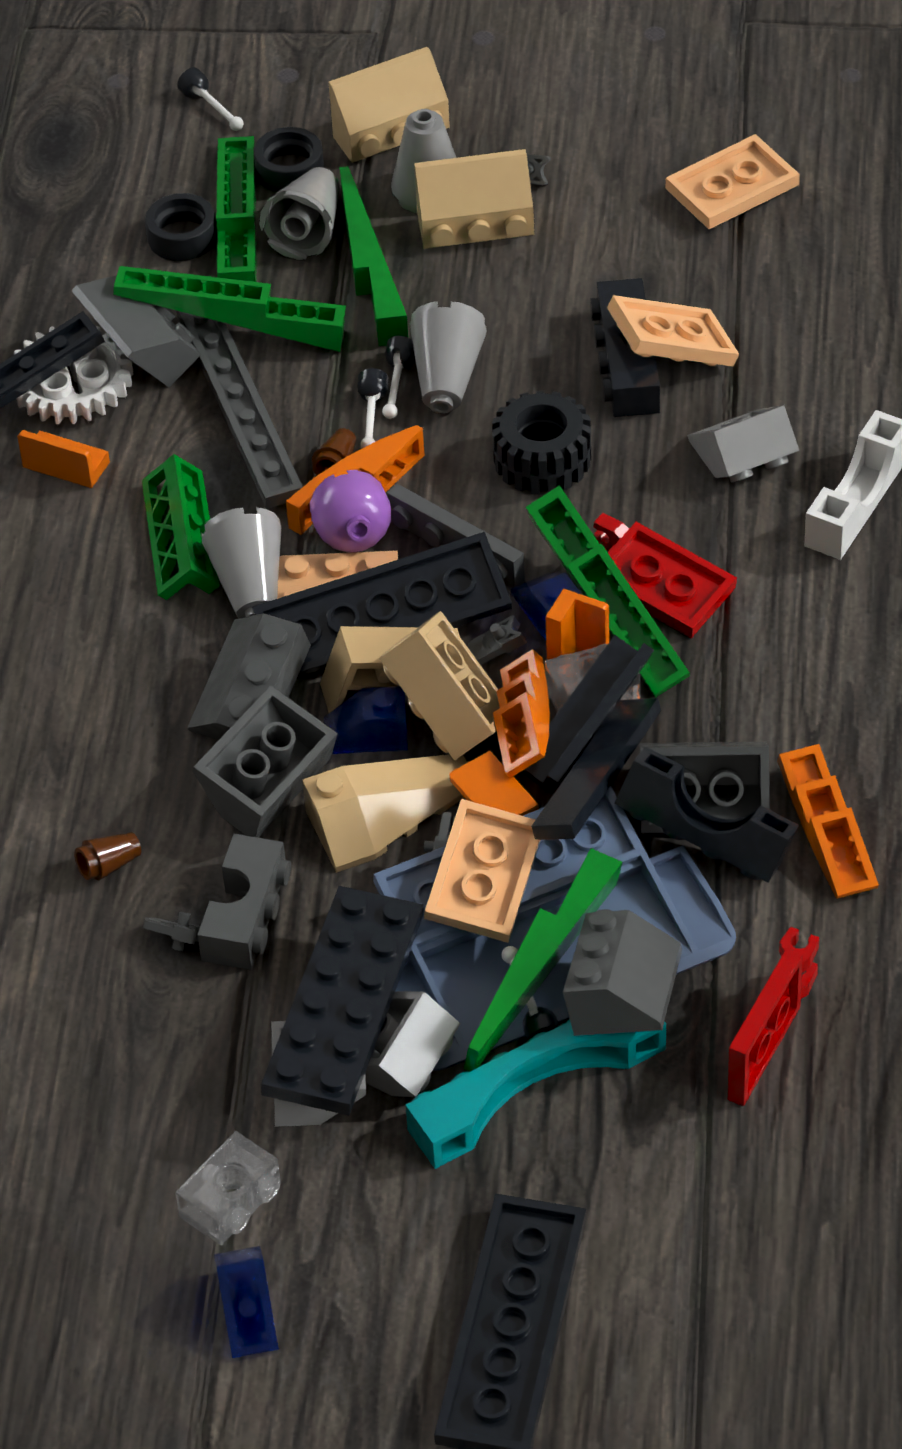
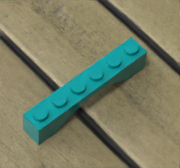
(453, 1116)

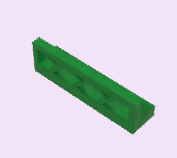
(186, 519)

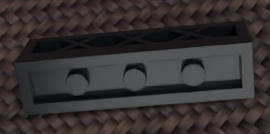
(587, 710)

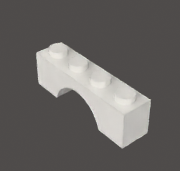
(840, 514)

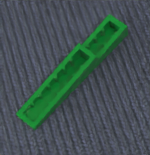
(236, 209)
(369, 265)
(236, 303)
(602, 580)
(542, 949)

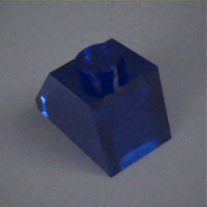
(539, 595)
(370, 721)
(246, 1301)

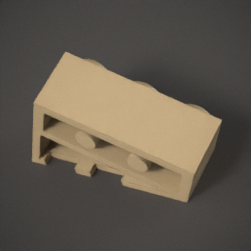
(357, 661)

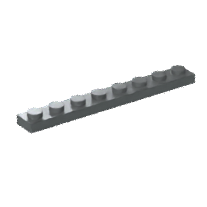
(243, 410)

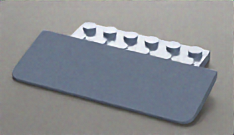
(467, 968)

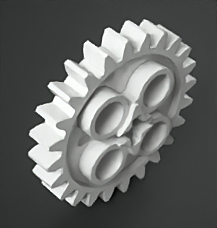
(100, 380)

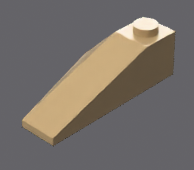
(373, 804)

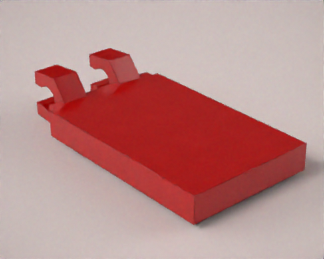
(666, 577)
(771, 1015)

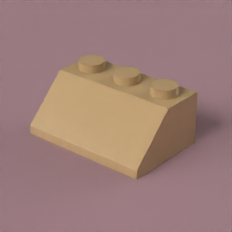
(375, 102)
(474, 198)
(444, 685)

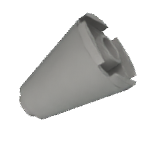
(422, 141)
(302, 214)
(446, 351)
(245, 556)

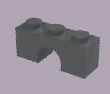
(237, 930)

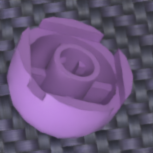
(350, 511)

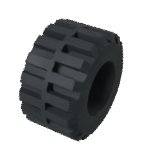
(541, 441)

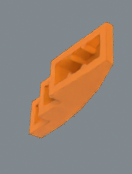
(384, 460)
(523, 713)
(827, 821)

